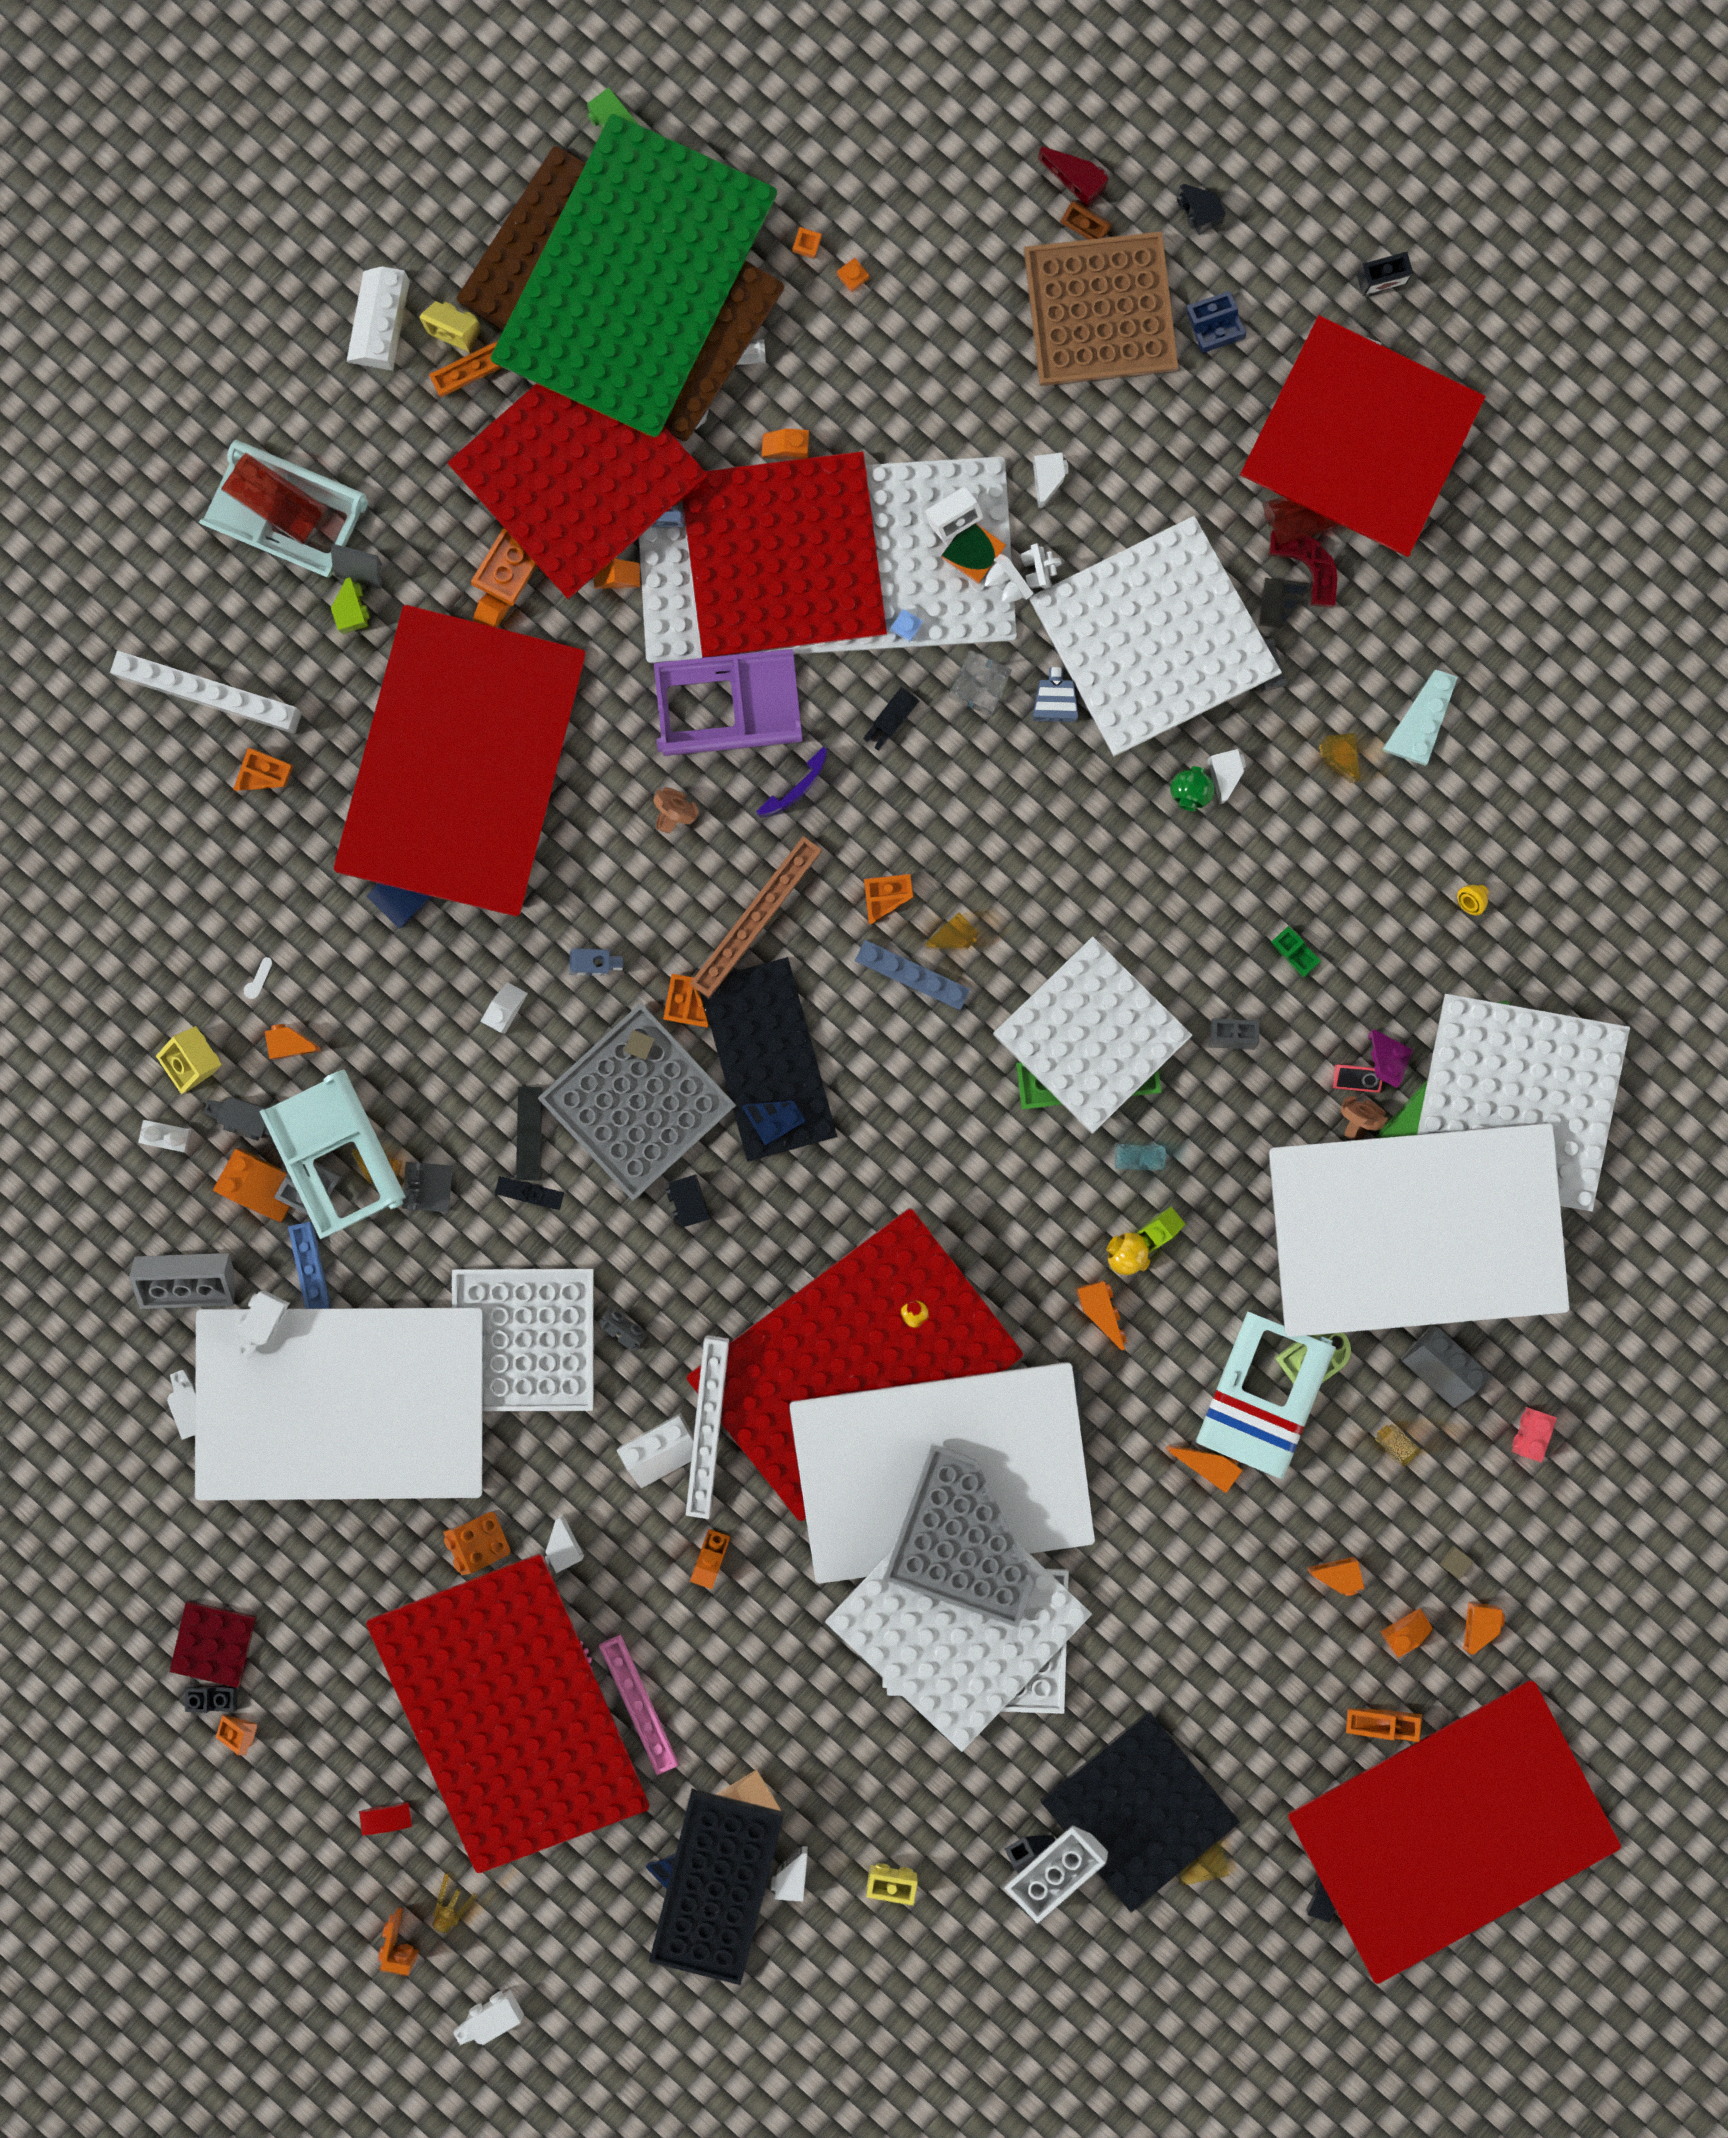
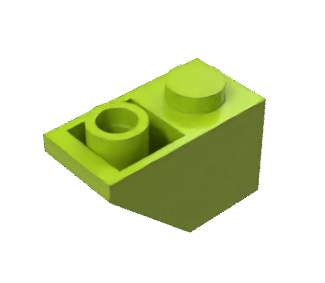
(348, 608)
(1161, 1228)

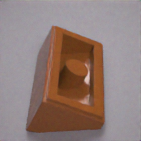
(1085, 221)

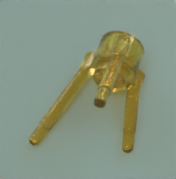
(446, 1917)

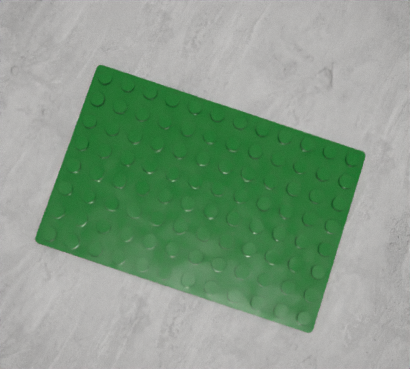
(634, 275)

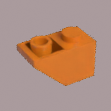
(710, 1559)

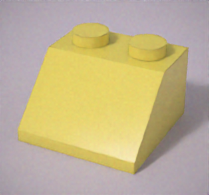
(451, 325)
(188, 1059)

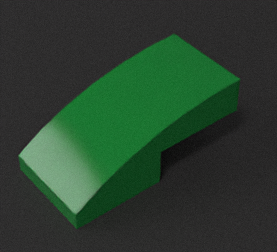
(1296, 952)

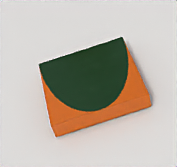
(973, 552)

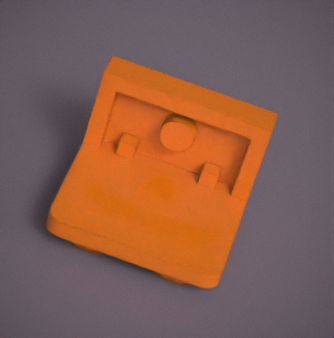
(476, 1543)

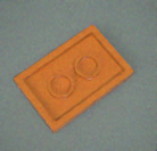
(504, 569)

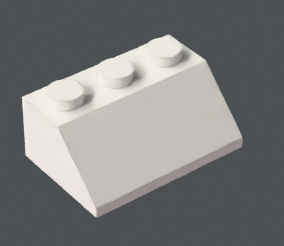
(658, 1451)

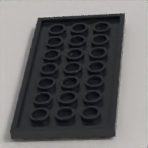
(768, 1054)
(716, 1886)

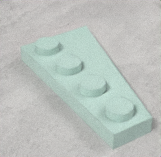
(1420, 726)

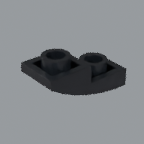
(210, 1698)
(1320, 1904)

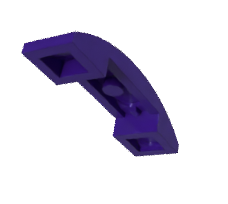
(773, 806)

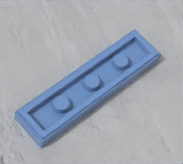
(309, 1266)

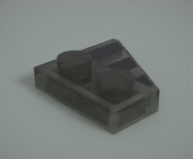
(1279, 601)

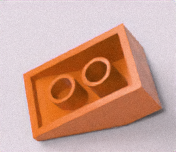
(253, 1184)

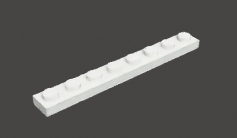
(707, 1426)

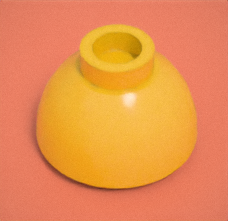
(1473, 899)

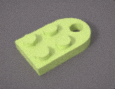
(1293, 1357)

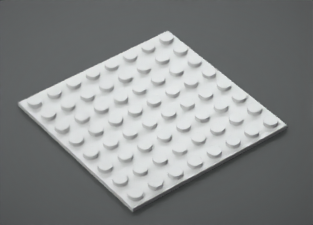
(1154, 636)
(1528, 1068)
(952, 1657)

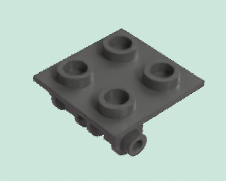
(427, 1186)

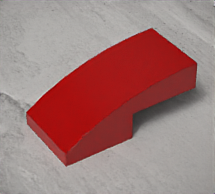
(385, 1819)

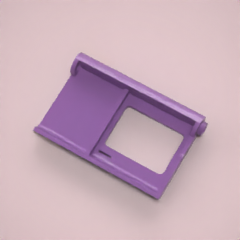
(761, 694)

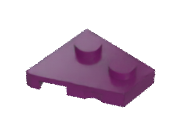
(1389, 1058)

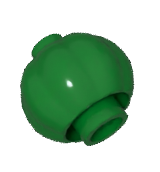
(1192, 789)

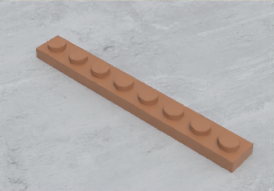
(756, 917)

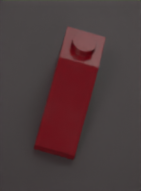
(1078, 175)

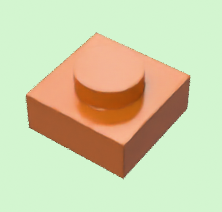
(807, 242)
(852, 274)

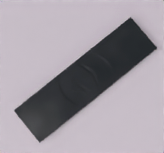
(529, 1193)

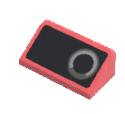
(1356, 1078)

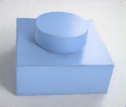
(906, 625)

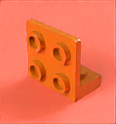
(396, 1958)

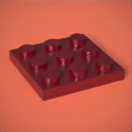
(213, 1644)

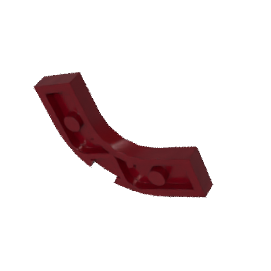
(1318, 562)

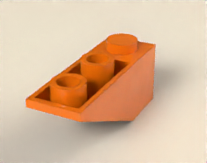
(1097, 1306)

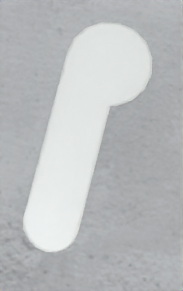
(253, 989)

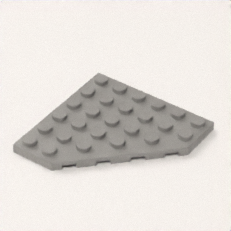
(959, 1543)

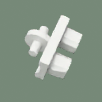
(1037, 557)

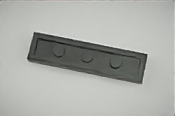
(529, 1134)

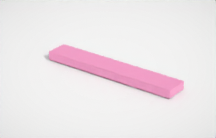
(638, 1704)

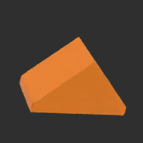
(619, 575)
(490, 611)

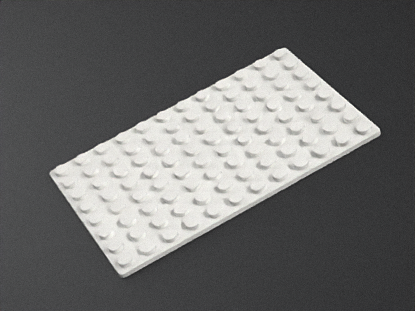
(1419, 1230)
(341, 1405)
(869, 1447)

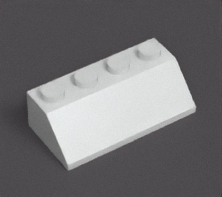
(378, 318)
(1057, 1872)

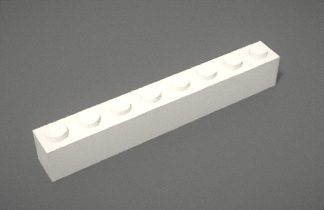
(206, 692)

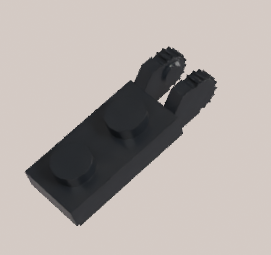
(892, 716)

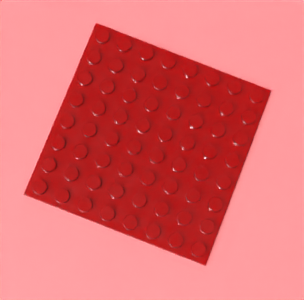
(1363, 436)
(573, 482)
(784, 555)

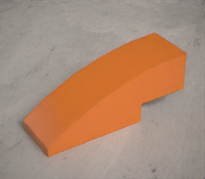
(1384, 1724)

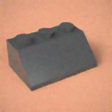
(1445, 1367)

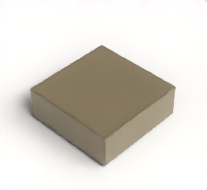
(639, 1045)
(1456, 1562)

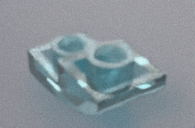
(1140, 1157)

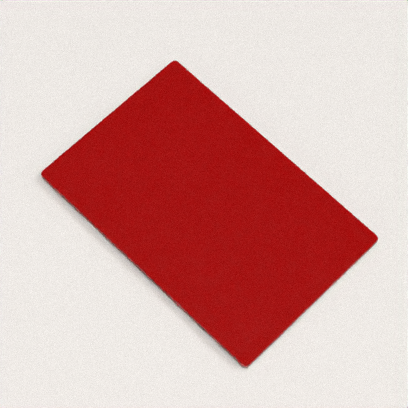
(460, 761)
(850, 1338)
(508, 1713)
(1454, 1831)

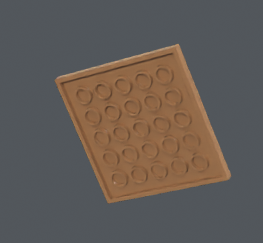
(1100, 308)

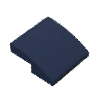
(1216, 322)
(397, 903)

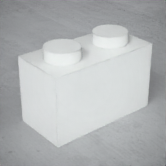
(954, 514)

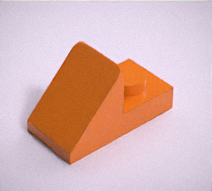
(236, 1733)

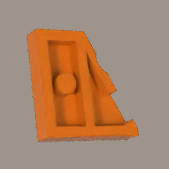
(262, 772)
(886, 894)
(684, 1003)

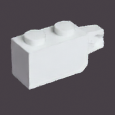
(260, 1322)
(183, 1403)
(490, 2019)

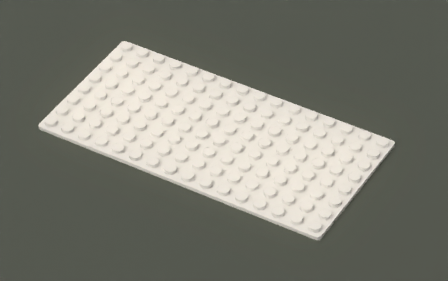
(908, 563)

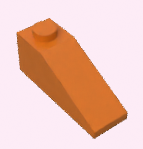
(1212, 1466)

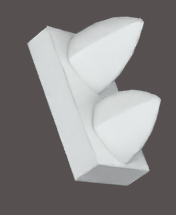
(1004, 571)
(164, 1136)

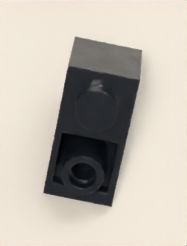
(1201, 207)
(1027, 1849)

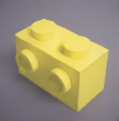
(891, 1884)

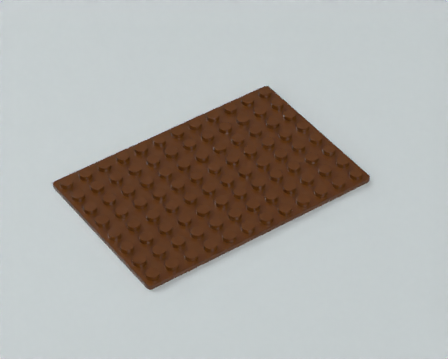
(512, 256)

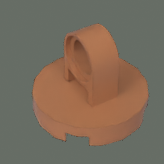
(673, 809)
(1362, 1117)

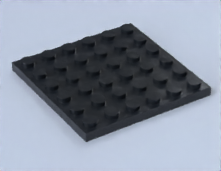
(1143, 1808)

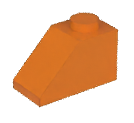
(786, 444)
(288, 1042)
(1340, 1575)
(1482, 1625)
(1407, 1633)

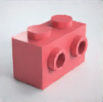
(1533, 1434)

